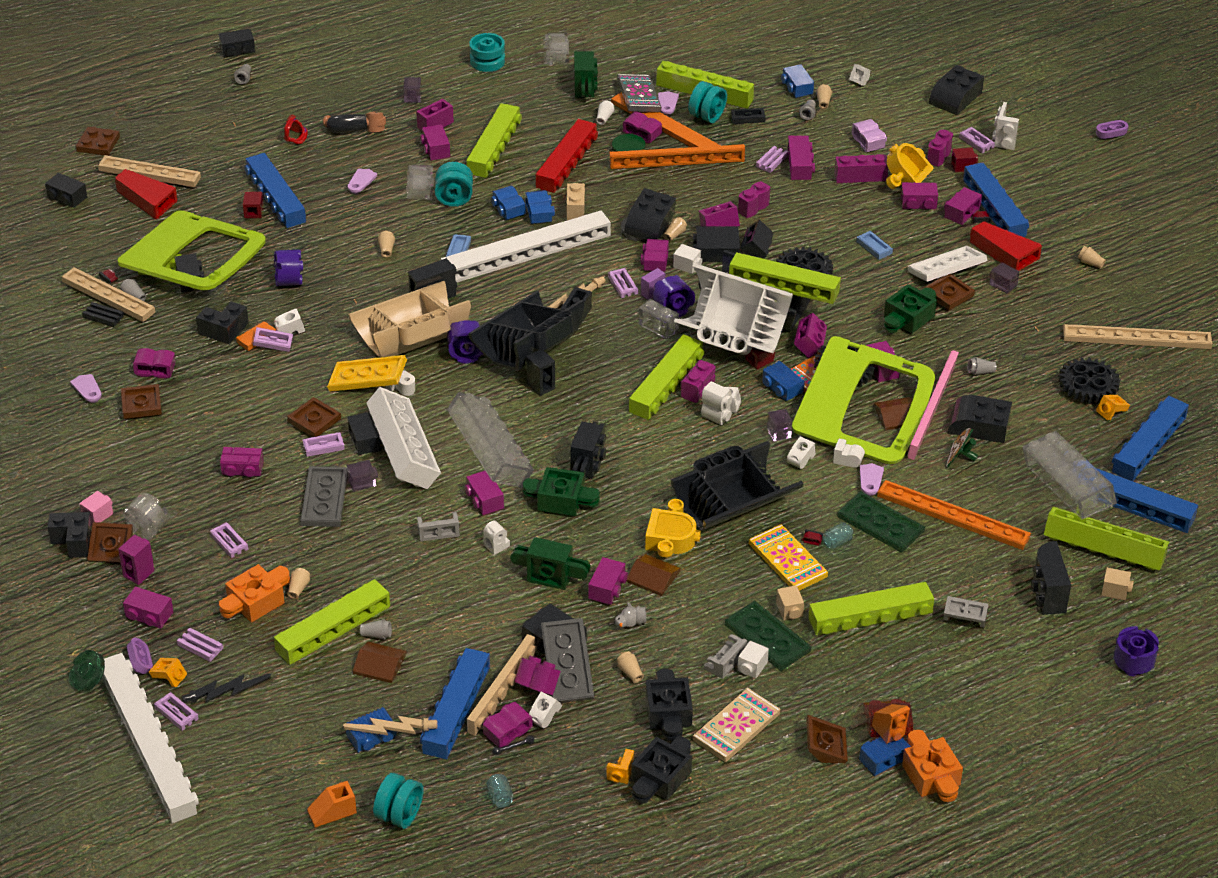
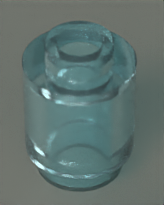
(838, 535)
(500, 790)

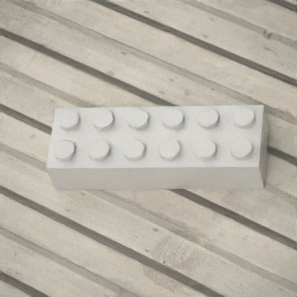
(403, 438)

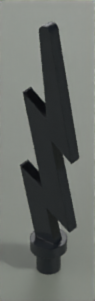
(213, 692)

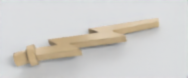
(596, 283)
(405, 726)

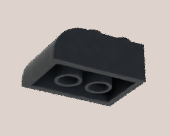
(956, 89)
(650, 214)
(984, 415)
(1050, 580)

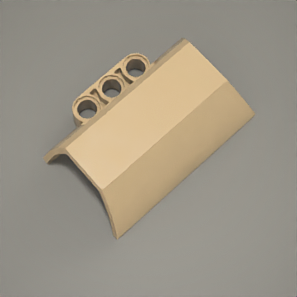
(408, 320)

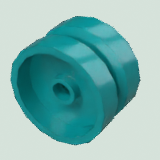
(487, 52)
(707, 102)
(453, 184)
(398, 800)

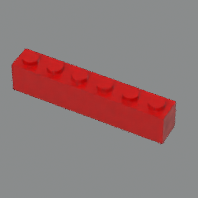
(566, 155)

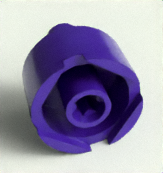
(288, 267)
(674, 294)
(460, 344)
(1136, 650)

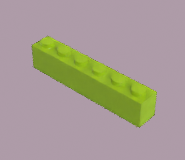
(685, 80)
(494, 140)
(786, 277)
(666, 377)
(1106, 538)
(871, 608)
(332, 621)

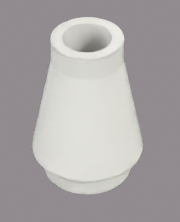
(605, 110)

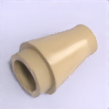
(823, 95)
(675, 228)
(386, 242)
(1089, 256)
(298, 581)
(629, 665)

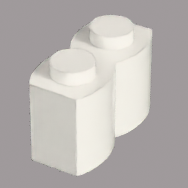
(716, 403)

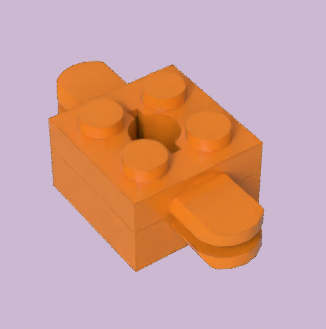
(254, 592)
(932, 766)

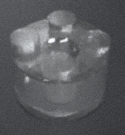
(556, 48)
(419, 182)
(146, 515)

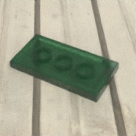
(881, 521)
(763, 628)

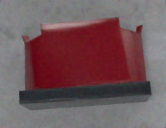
(981, 216)
(108, 276)
(812, 537)

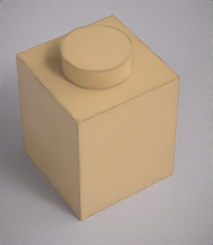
(1117, 584)
(790, 602)

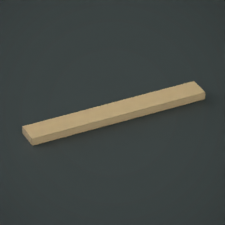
(1137, 336)

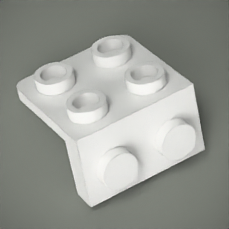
(1005, 130)

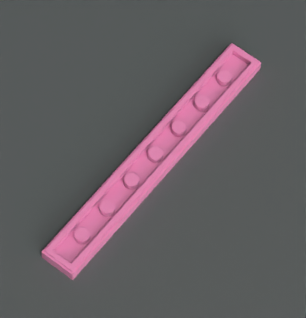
(932, 405)

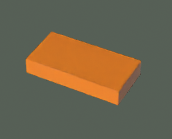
(246, 339)

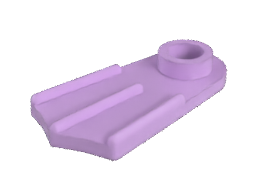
(668, 102)
(361, 179)
(87, 387)
(870, 478)

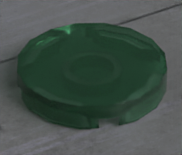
(87, 670)

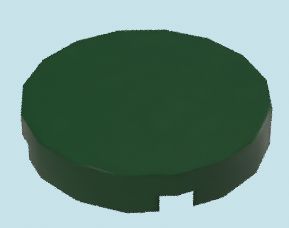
(628, 142)

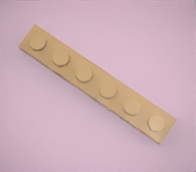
(158, 172)
(108, 294)
(499, 687)

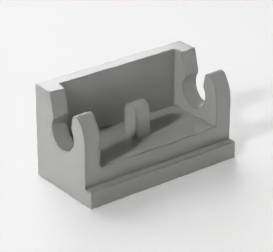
(438, 529)
(966, 610)
(726, 658)

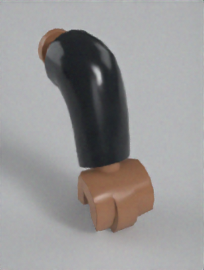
(355, 122)

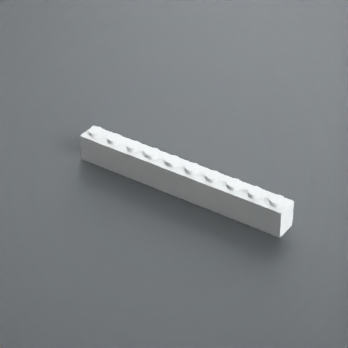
(530, 245)
(148, 739)

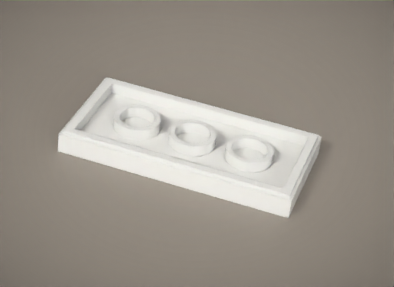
(947, 263)

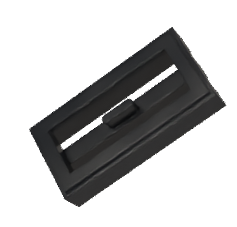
(751, 115)
(103, 314)

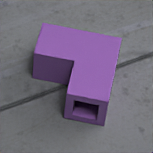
(648, 282)

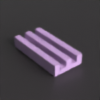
(976, 140)
(769, 158)
(633, 289)
(272, 341)
(323, 444)
(218, 533)
(202, 642)
(170, 715)

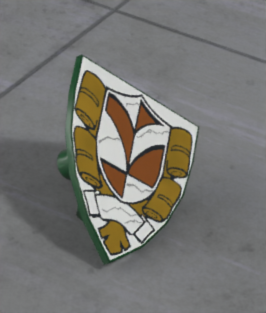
(960, 446)

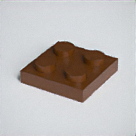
(97, 141)
(951, 291)
(141, 401)
(314, 417)

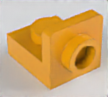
(1110, 404)
(169, 669)
(622, 771)

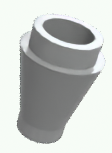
(242, 75)
(807, 111)
(132, 288)
(980, 366)
(377, 629)

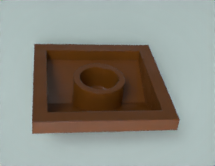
(893, 412)
(106, 541)
(652, 574)
(378, 662)
(826, 740)

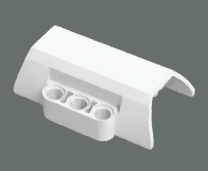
(739, 311)

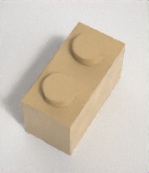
(575, 200)

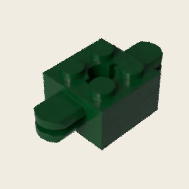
(585, 74)
(909, 309)
(561, 491)
(550, 563)

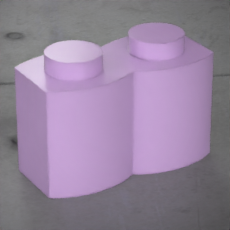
(869, 135)

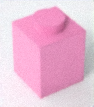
(98, 505)

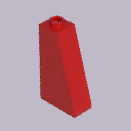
(146, 193)
(1005, 246)

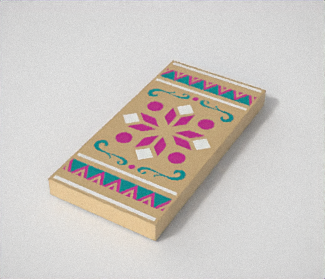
(736, 725)

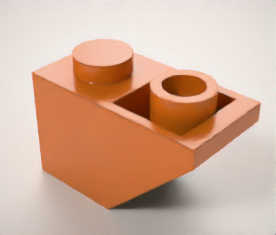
(891, 722)
(333, 804)

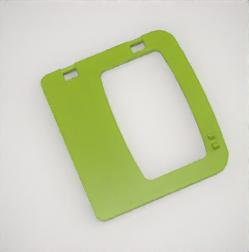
(173, 235)
(832, 389)

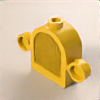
(906, 165)
(671, 530)

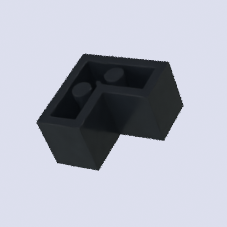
(223, 325)
(72, 530)

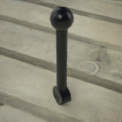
(529, 740)

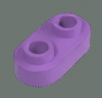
(1111, 129)
(139, 656)

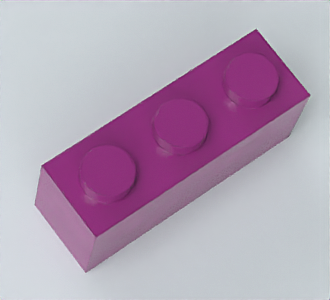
(800, 158)
(861, 168)

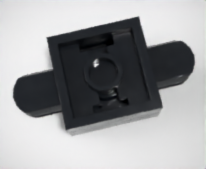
(588, 448)
(668, 703)
(661, 769)

